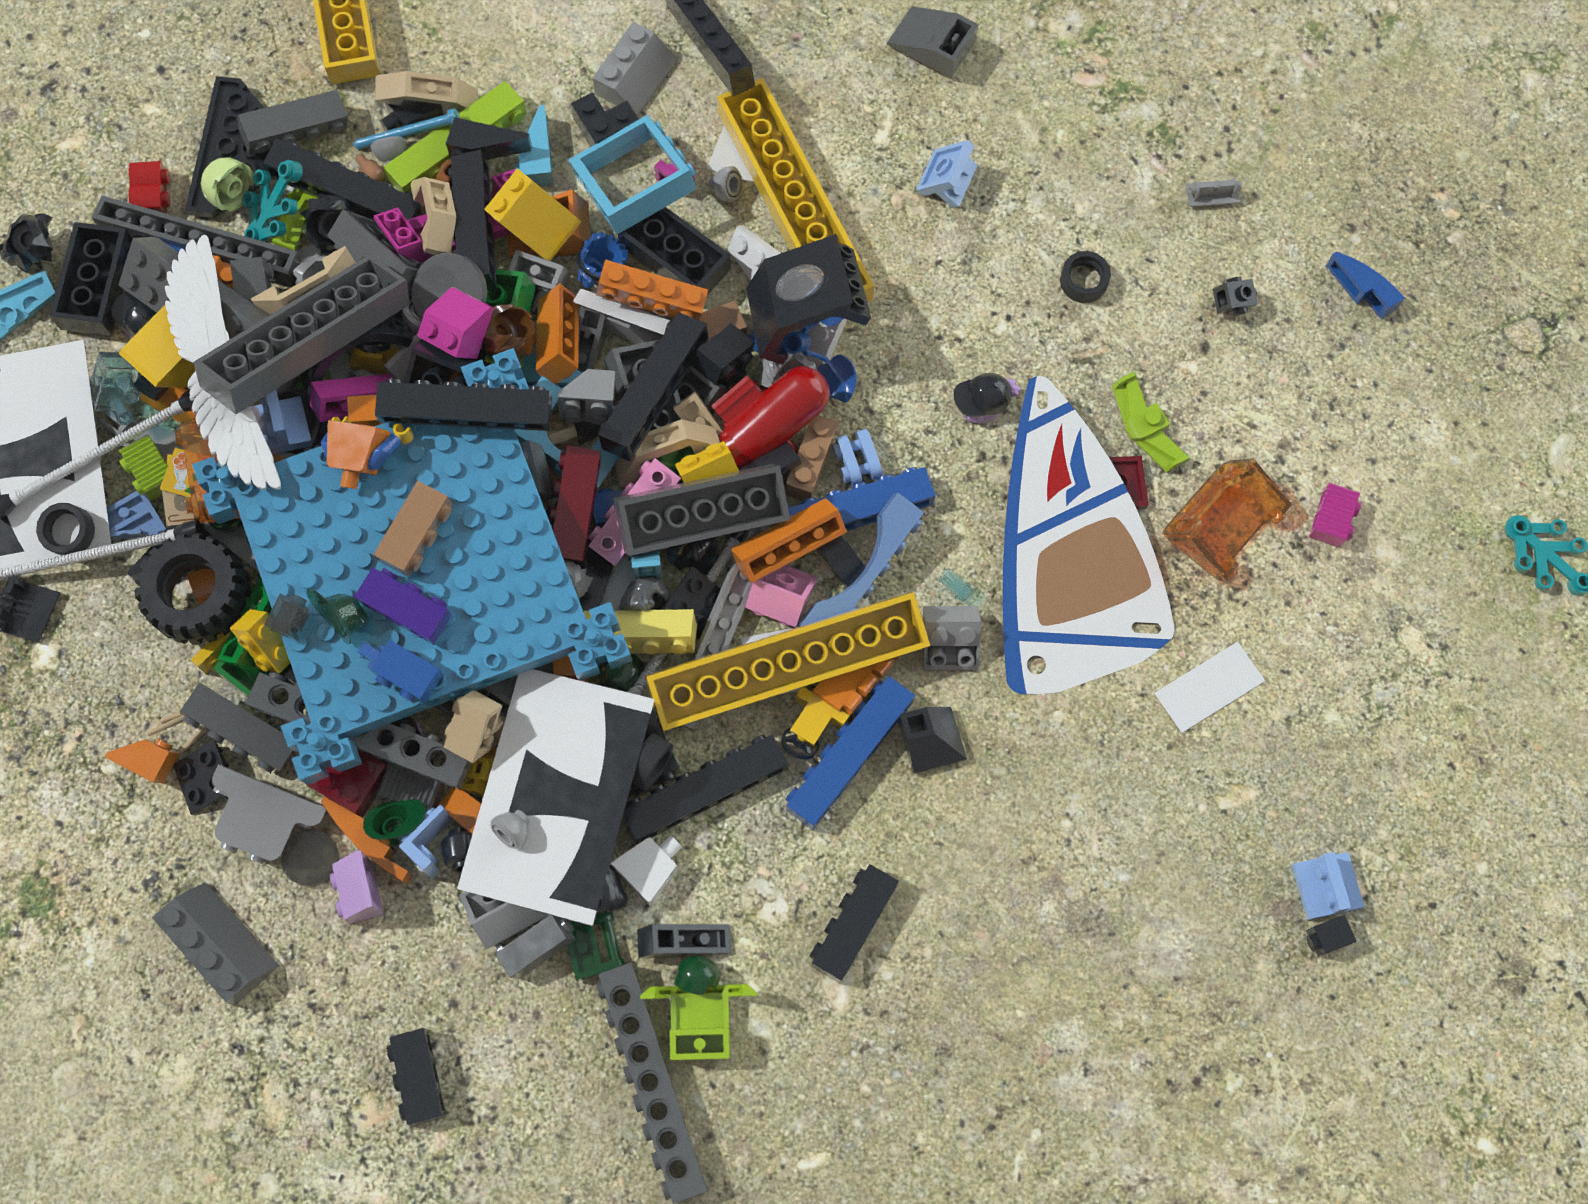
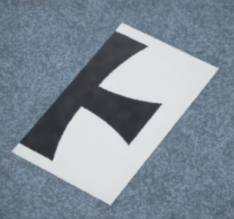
(42, 427)
(569, 769)

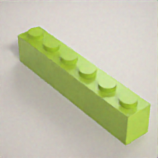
(497, 108)

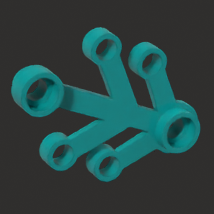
(289, 172)
(1546, 551)

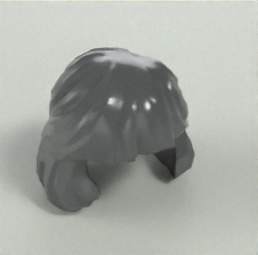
(645, 594)

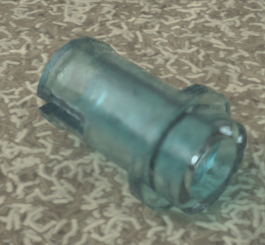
(956, 585)

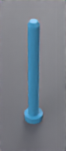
(410, 129)

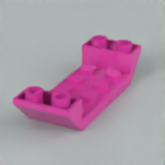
(406, 234)

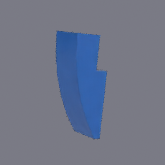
(1365, 284)

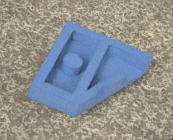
(134, 518)

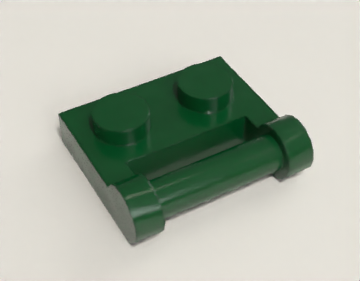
(585, 952)

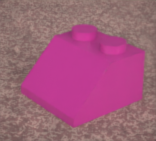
(456, 324)

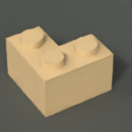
(474, 726)

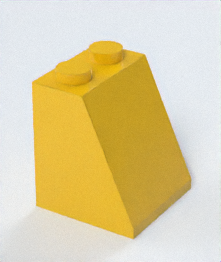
(532, 215)
(156, 354)

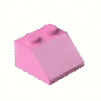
(782, 595)

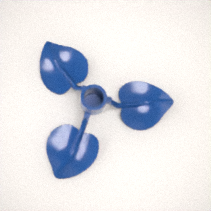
(838, 371)

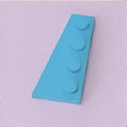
(24, 300)

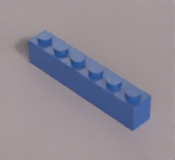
(865, 501)
(850, 752)

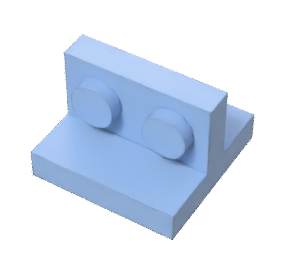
(949, 173)
(282, 423)
(1327, 885)

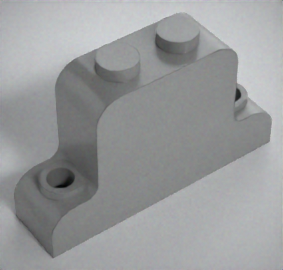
(259, 815)

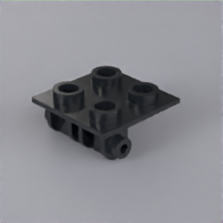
(695, 593)
(26, 608)
(196, 775)

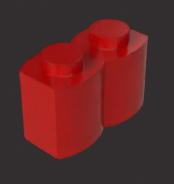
(149, 185)

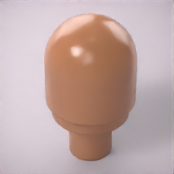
(370, 168)

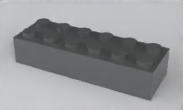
(701, 509)

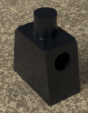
(409, 113)

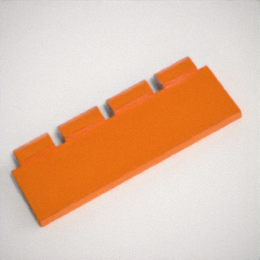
(841, 689)

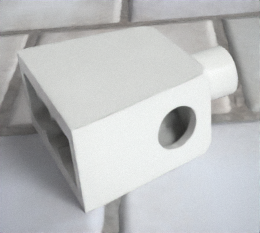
(648, 867)

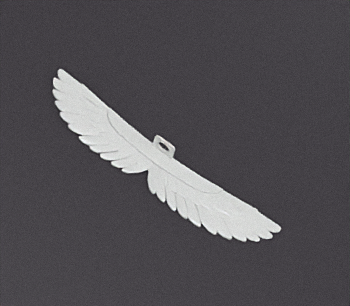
(198, 329)

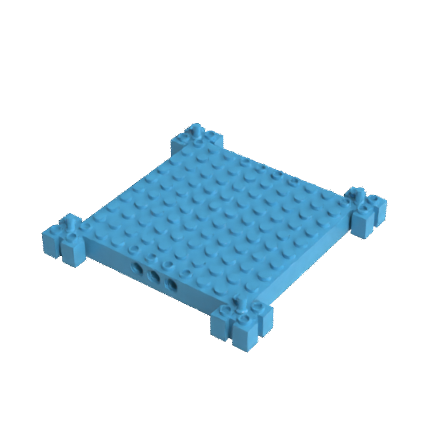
(489, 564)

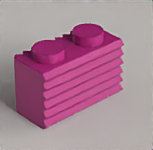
(1335, 515)

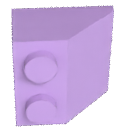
(356, 888)

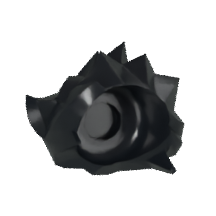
(320, 219)
(27, 242)

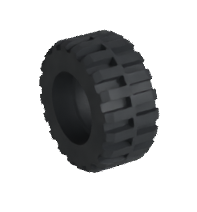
(173, 562)

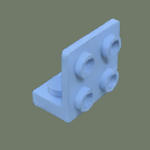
(415, 842)

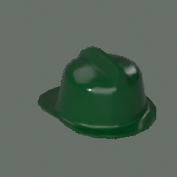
(394, 820)

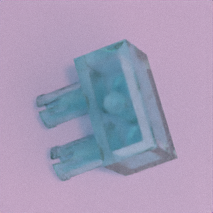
(114, 386)

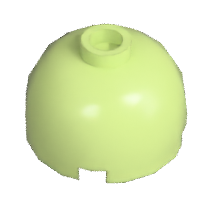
(226, 182)

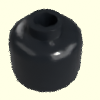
(455, 848)

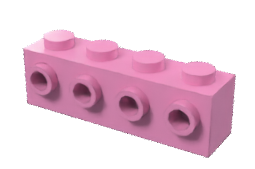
(607, 539)

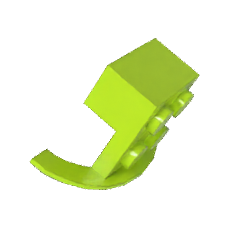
(699, 1021)

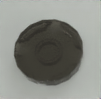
(309, 857)

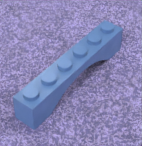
(893, 525)

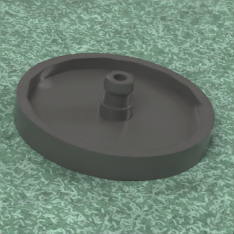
(441, 274)

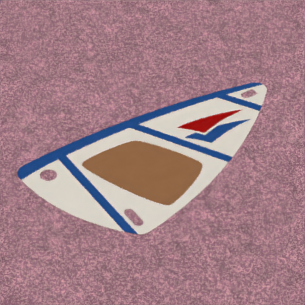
(1073, 557)

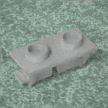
(1213, 192)

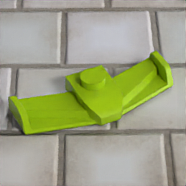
(293, 222)
(1146, 424)

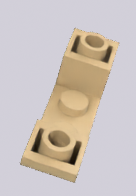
(424, 87)
(441, 214)
(334, 263)
(664, 441)

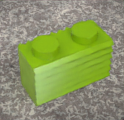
(146, 464)

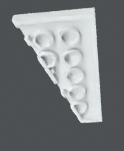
(749, 253)

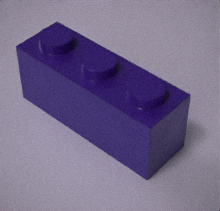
(403, 604)

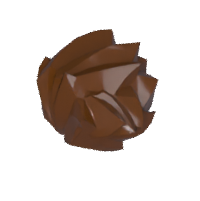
(509, 329)

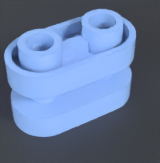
(851, 471)

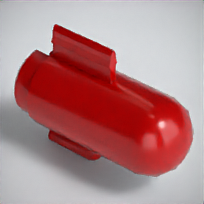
(766, 420)

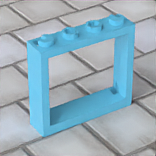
(647, 201)

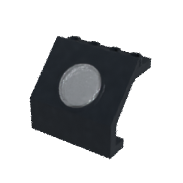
(804, 289)

